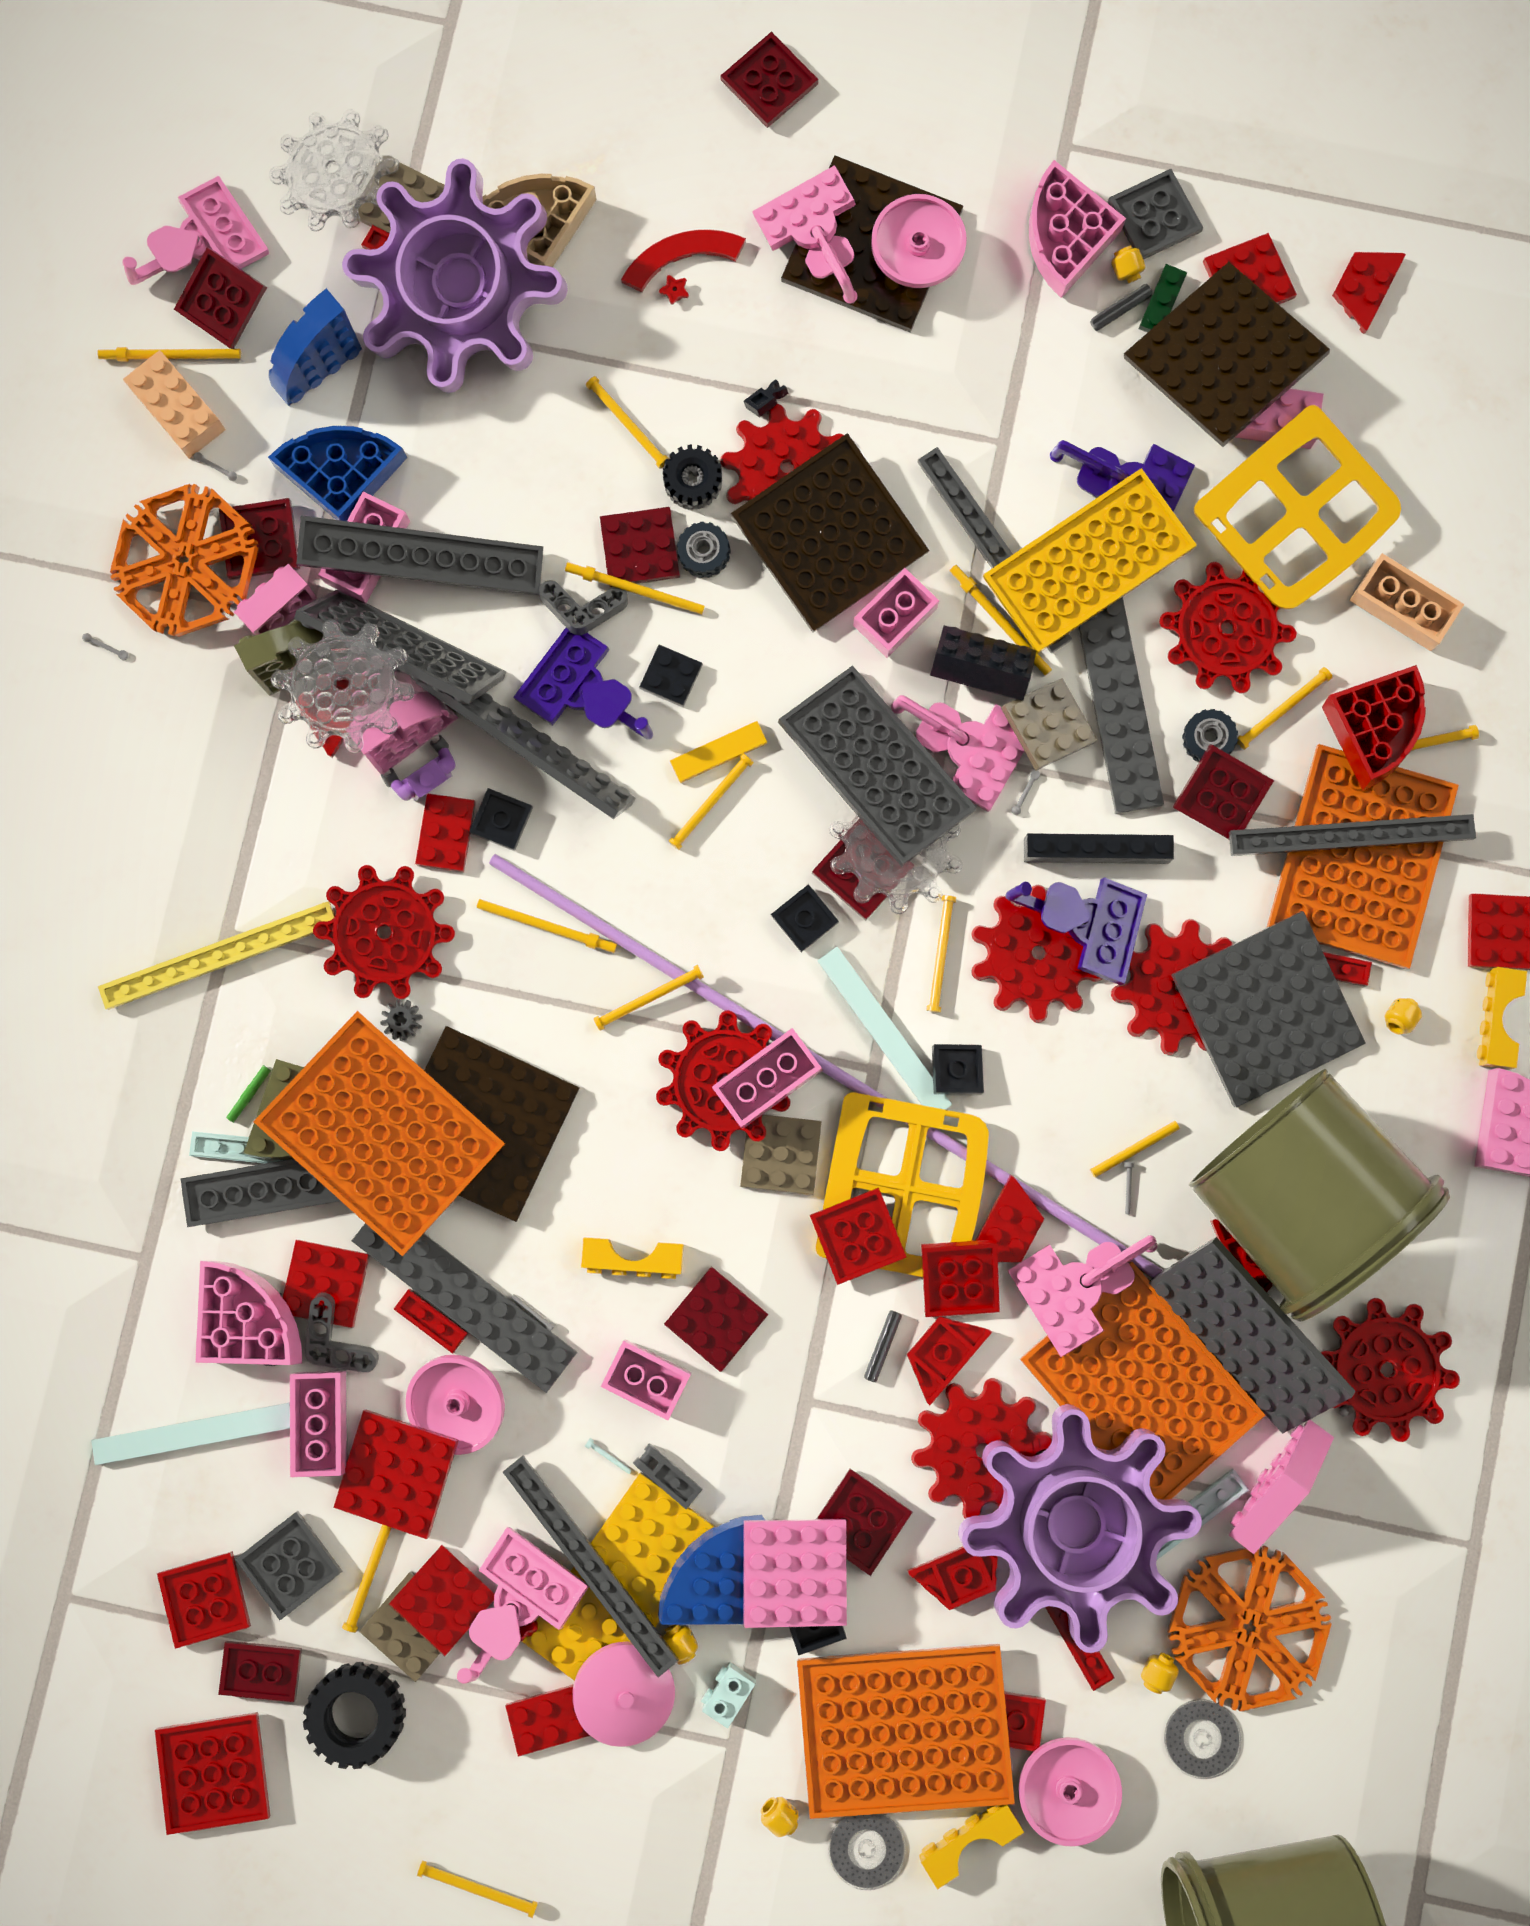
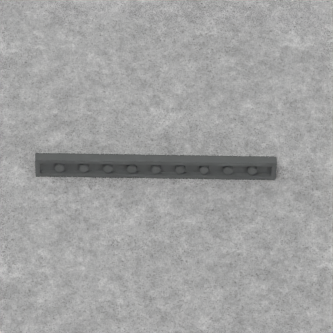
(969, 515)
(1352, 835)
(591, 1566)

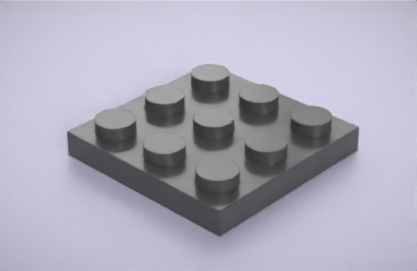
(1156, 214)
(288, 1565)

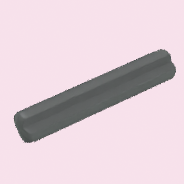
(1121, 307)
(882, 1346)

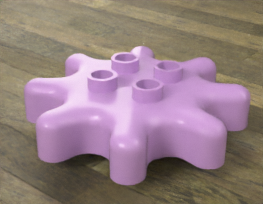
(455, 276)
(1079, 1528)

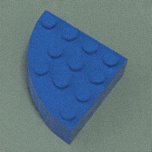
(312, 348)
(338, 465)
(708, 1579)

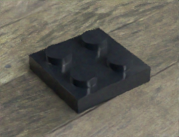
(671, 675)
(501, 819)
(804, 918)
(957, 1069)

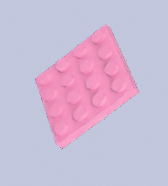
(795, 1573)

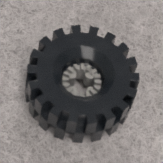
(698, 463)

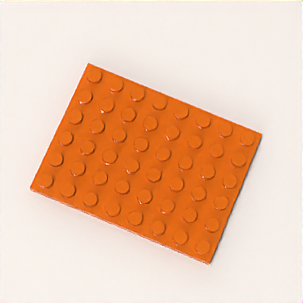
(1363, 896)
(379, 1133)
(1150, 1377)
(905, 1731)

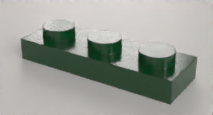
(1163, 297)

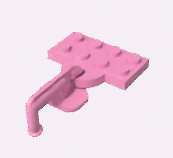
(809, 219)
(213, 223)
(985, 759)
(1062, 1301)
(534, 1586)

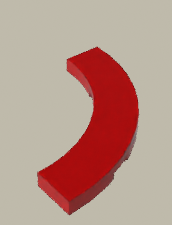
(680, 247)

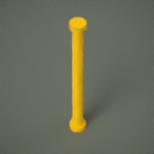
(593, 383)
(1324, 675)
(1472, 732)
(710, 802)
(941, 953)
(648, 997)
(351, 1624)
(477, 1889)

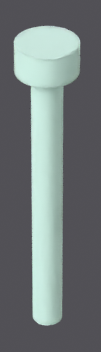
(590, 1444)

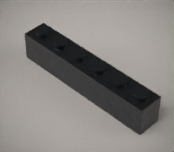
(1098, 848)

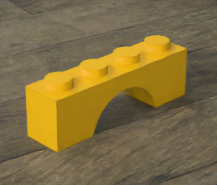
(1497, 1047)
(600, 1255)
(942, 1858)

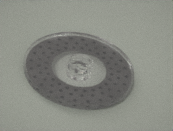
(1183, 1747)
(856, 1867)

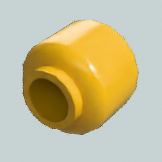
(1128, 264)
(1403, 1016)
(681, 1642)
(1159, 1673)
(779, 1816)

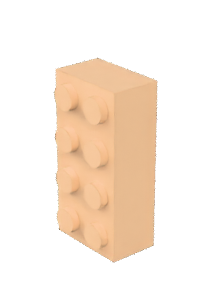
(174, 404)
(1406, 602)

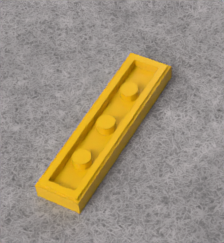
(718, 752)

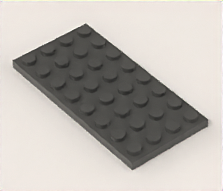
(428, 657)
(877, 765)
(1251, 1336)

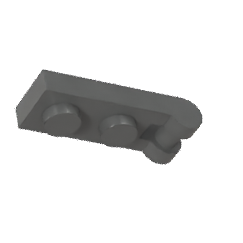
(668, 1476)

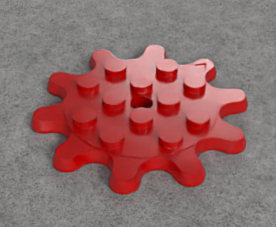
(769, 448)
(1223, 654)
(378, 905)
(1018, 972)
(1153, 988)
(698, 1069)
(1415, 1364)
(961, 1430)

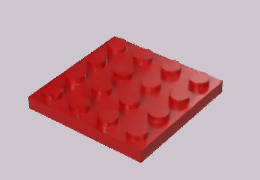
(396, 1474)
(212, 1773)

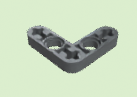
(584, 613)
(324, 1342)

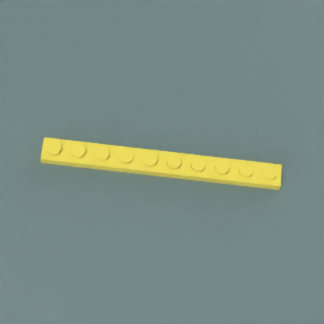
(214, 956)

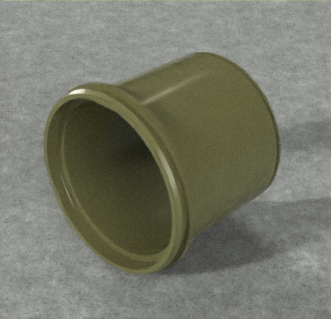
(1318, 1196)
(1272, 1886)

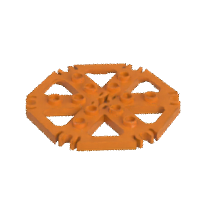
(172, 547)
(1262, 1641)

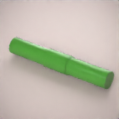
(248, 1094)

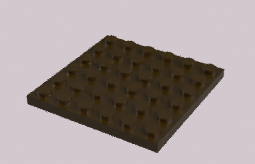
(876, 293)
(1226, 354)
(829, 532)
(511, 1100)

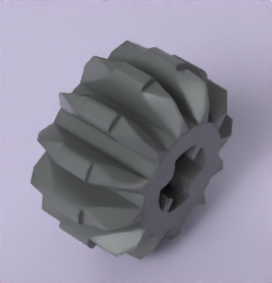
(392, 1016)

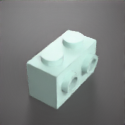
(728, 1694)

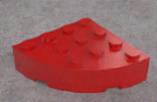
(1378, 723)

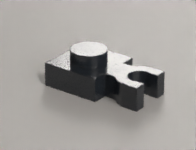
(765, 400)

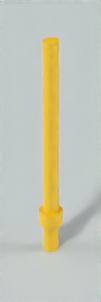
(123, 354)
(590, 574)
(969, 586)
(591, 940)

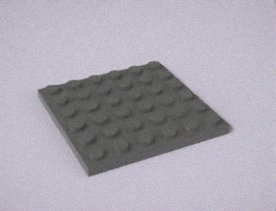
(1268, 1009)

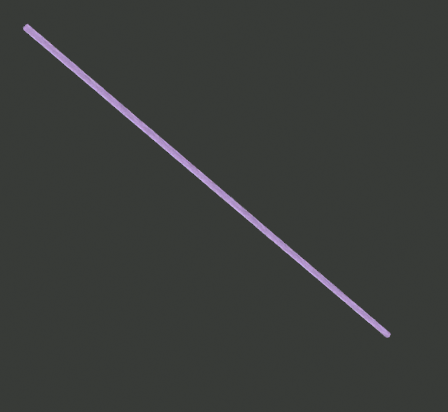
(828, 1068)

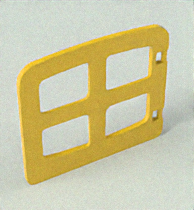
(1300, 510)
(907, 1185)

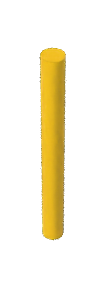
(1134, 1149)

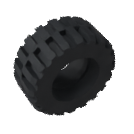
(327, 1736)

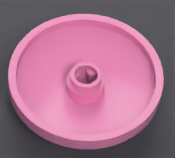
(918, 240)
(456, 1400)
(621, 1696)
(1070, 1791)

